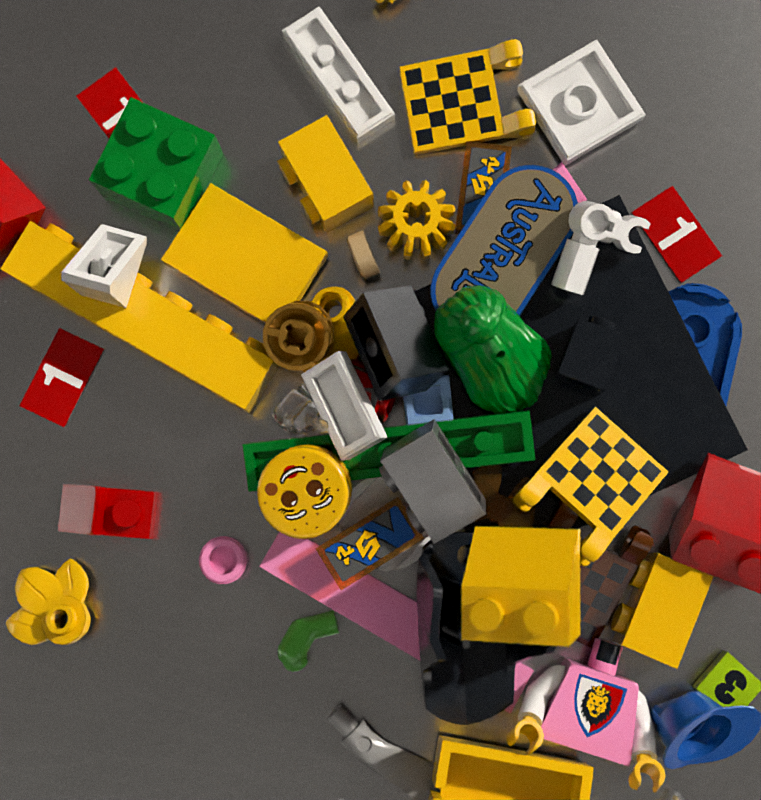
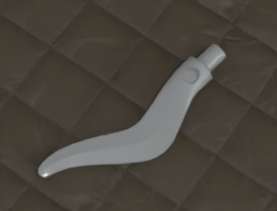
(394, 764)

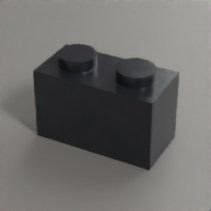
(395, 342)

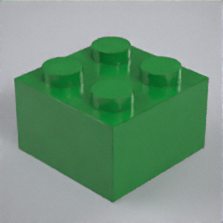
(156, 164)

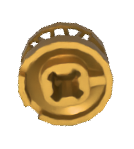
(298, 335)

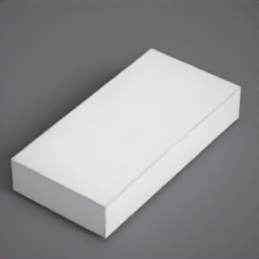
(344, 405)

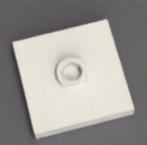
(581, 102)

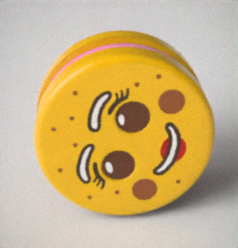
(304, 491)

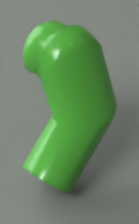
(300, 636)

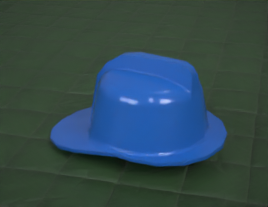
(701, 730)

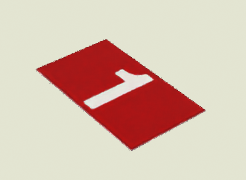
(107, 99)
(677, 234)
(61, 377)

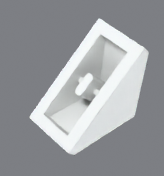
(106, 265)

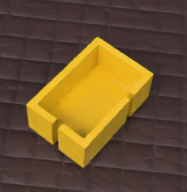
(496, 772)

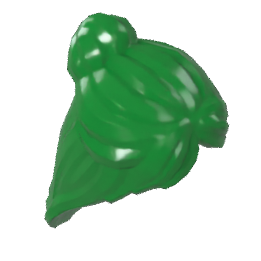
(492, 350)

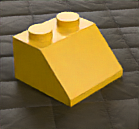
(522, 586)

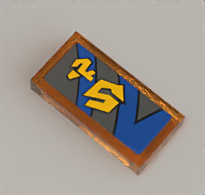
(481, 167)
(369, 543)

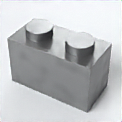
(432, 482)

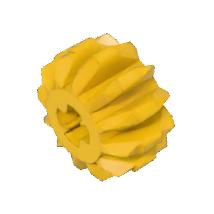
(416, 204)

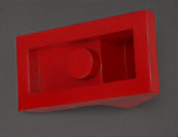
(107, 511)

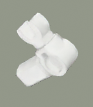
(591, 224)

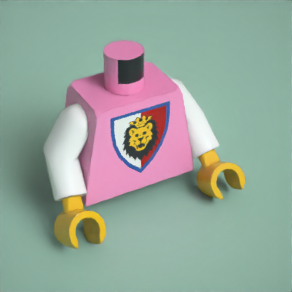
(592, 713)

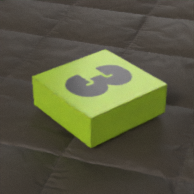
(728, 682)

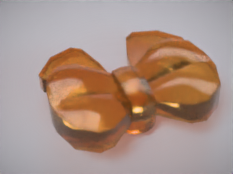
(499, 507)

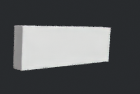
(338, 75)

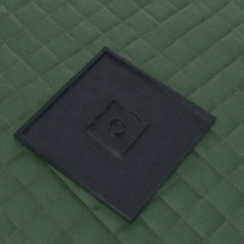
(656, 388)

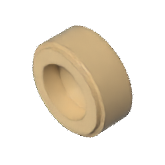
(363, 255)

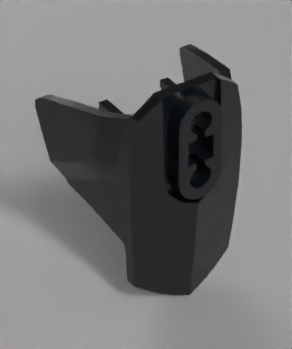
(460, 677)

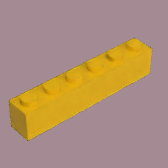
(150, 322)

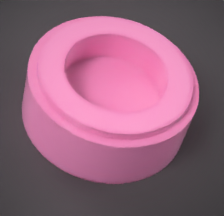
(223, 560)

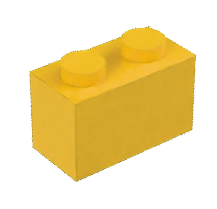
(325, 174)
(661, 608)

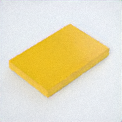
(243, 255)

